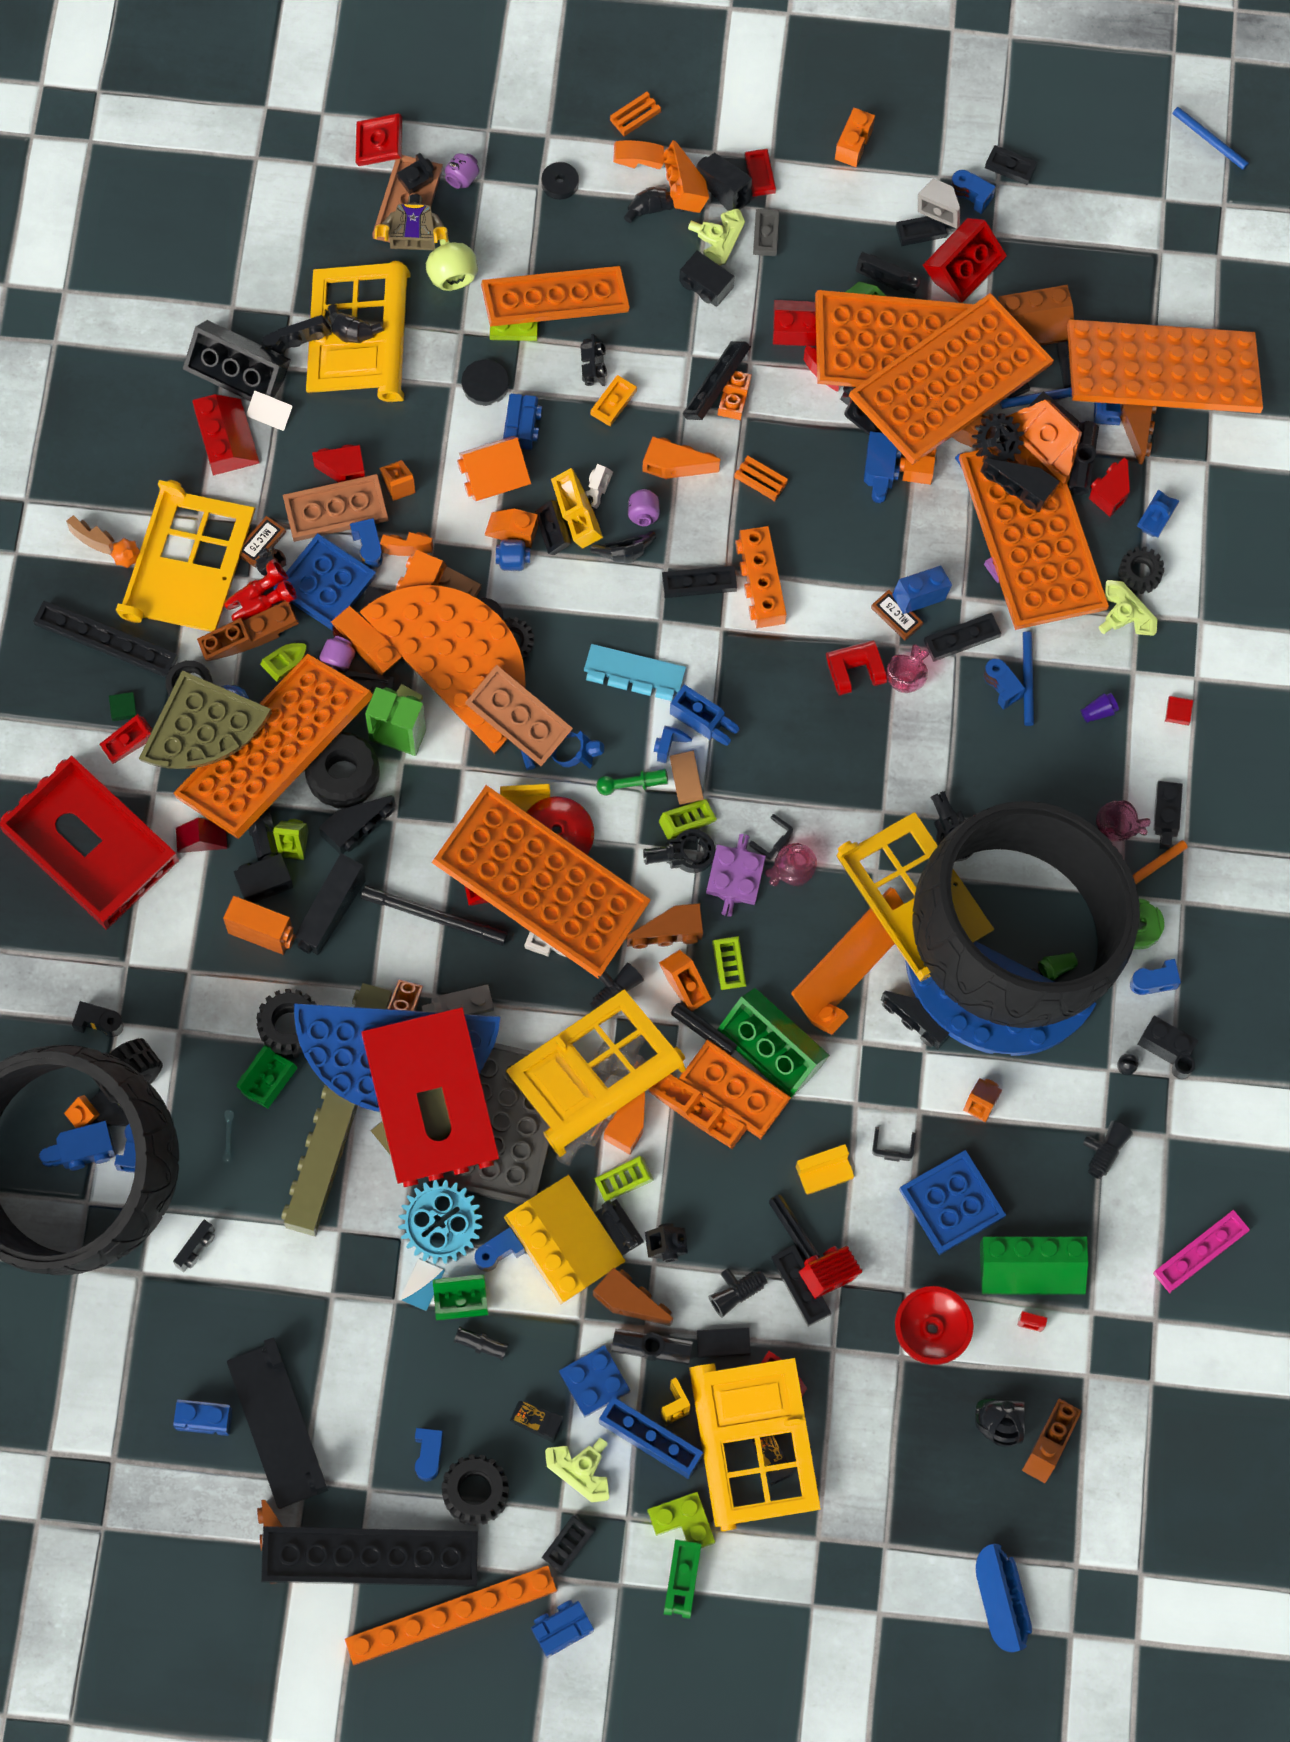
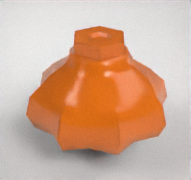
(125, 553)

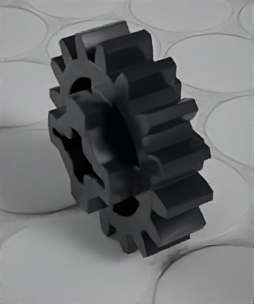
(993, 430)

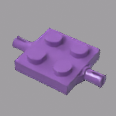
(735, 875)

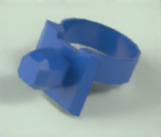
(587, 751)

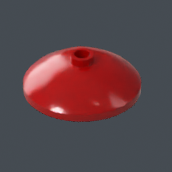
(569, 816)
(939, 1308)

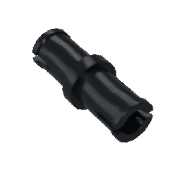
(481, 1343)

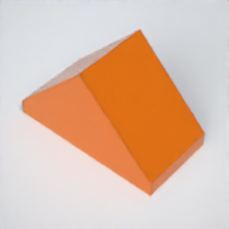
(398, 480)

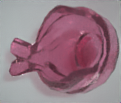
(908, 672)
(1120, 821)
(793, 865)

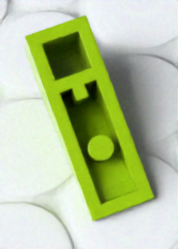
(291, 838)

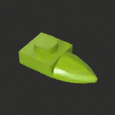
(283, 660)

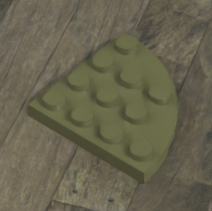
(202, 725)

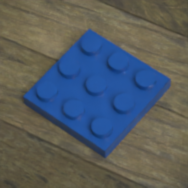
(327, 580)
(952, 1202)

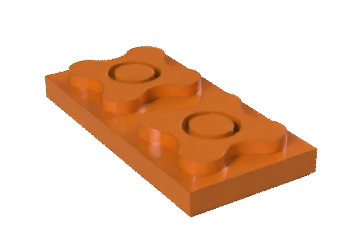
(735, 1088)

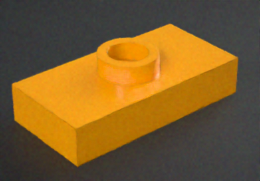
(613, 400)

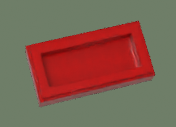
(760, 171)

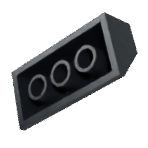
(234, 362)

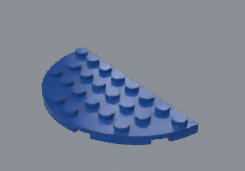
(984, 1034)
(336, 1049)

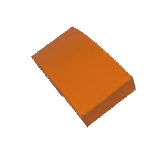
(633, 152)
(734, 395)
(397, 546)

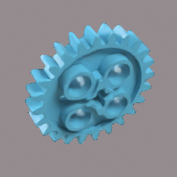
(454, 1241)

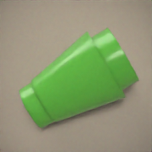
(1057, 965)

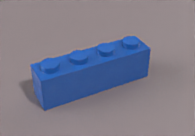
(650, 1437)

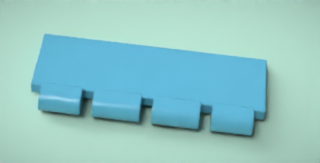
(631, 668)

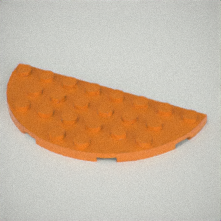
(449, 644)

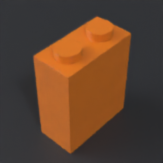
(493, 468)
(259, 925)

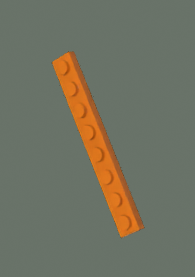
(450, 1615)

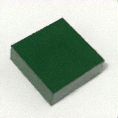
(122, 706)

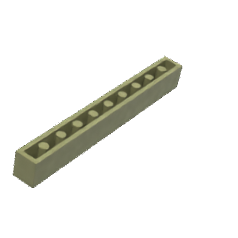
(326, 1142)

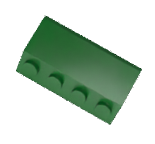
(773, 1042)
(1033, 1265)

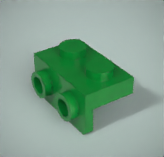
(266, 1077)
(460, 1297)

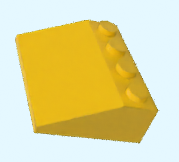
(564, 1239)

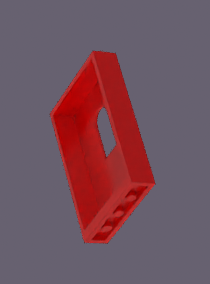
(116, 869)
(420, 1058)

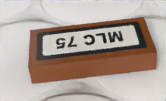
(263, 536)
(889, 611)

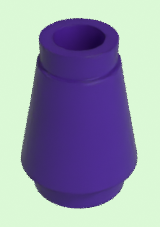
(1100, 708)

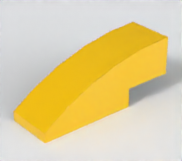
(576, 508)

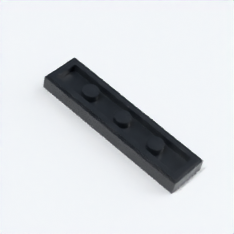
(716, 380)

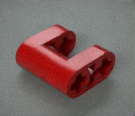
(854, 656)

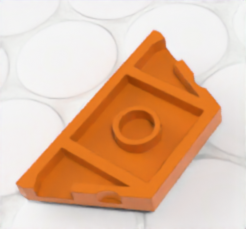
(1049, 437)

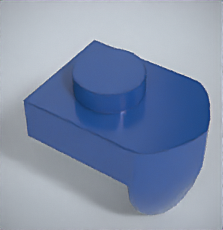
(663, 744)

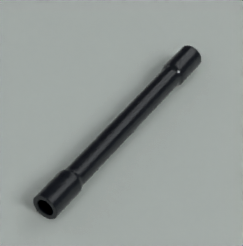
(483, 931)

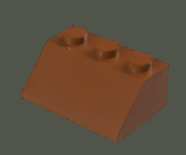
(1042, 312)

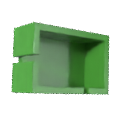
(396, 720)

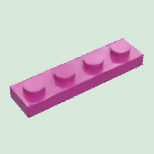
(1201, 1251)

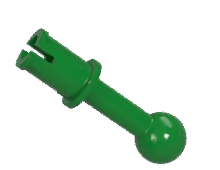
(606, 785)

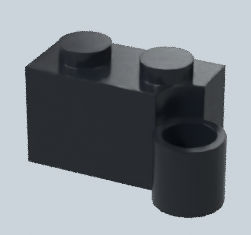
(1169, 1045)

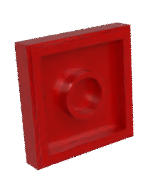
(378, 140)

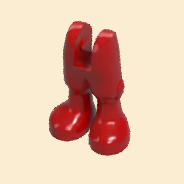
(252, 596)

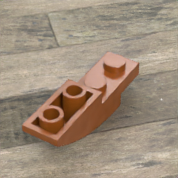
(248, 634)

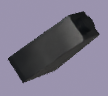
(726, 181)

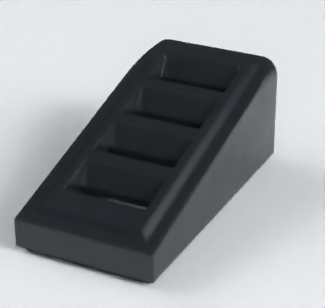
(581, 1523)

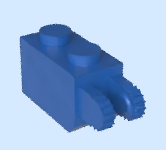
(880, 465)
(701, 715)
(80, 1147)

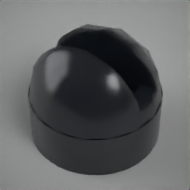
(1127, 1068)

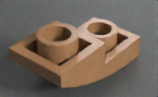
(93, 538)
(686, 777)

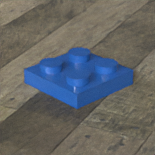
(594, 1381)

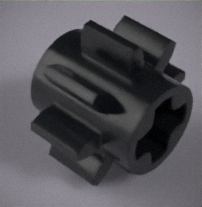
(266, 556)

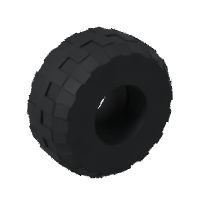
(347, 791)

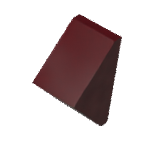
(200, 836)

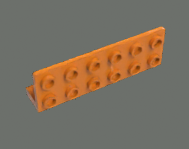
(844, 968)

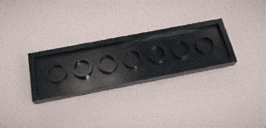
(369, 1556)

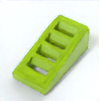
(673, 826)
(733, 941)
(628, 1166)

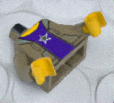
(412, 226)

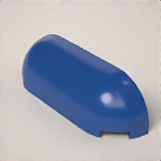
(1003, 1598)

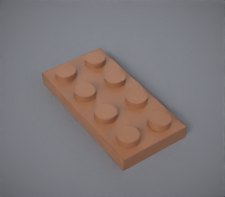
(397, 194)
(334, 507)
(518, 715)

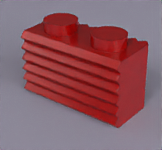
(830, 1271)

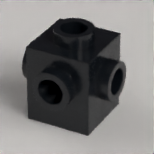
(666, 1242)

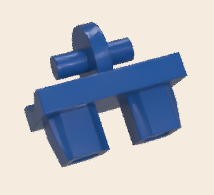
(1157, 514)

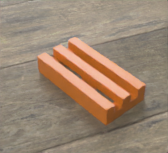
(639, 108)
(739, 474)

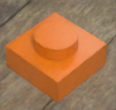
(81, 1112)

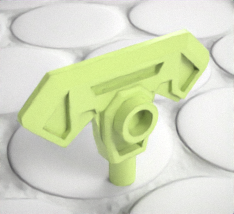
(720, 236)
(1127, 610)
(580, 1470)

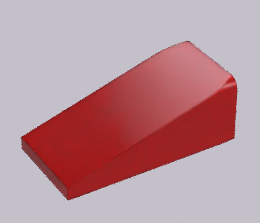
(127, 739)

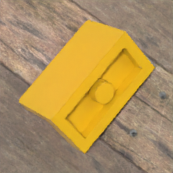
(525, 795)
(825, 1169)
(678, 1408)

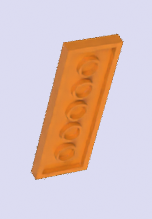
(555, 296)

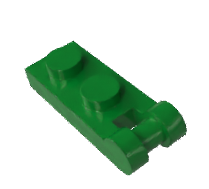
(682, 1577)

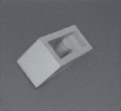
(940, 203)

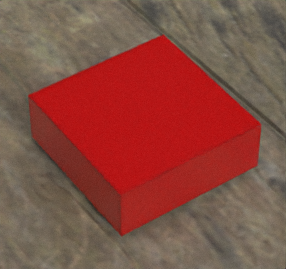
(1179, 710)
(1032, 1321)

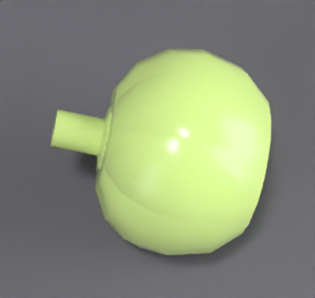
(451, 263)

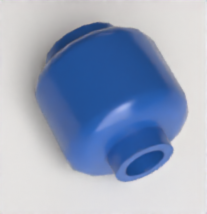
(512, 555)

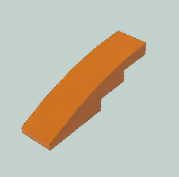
(698, 1110)

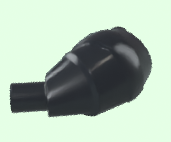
(648, 202)
(351, 328)
(625, 550)

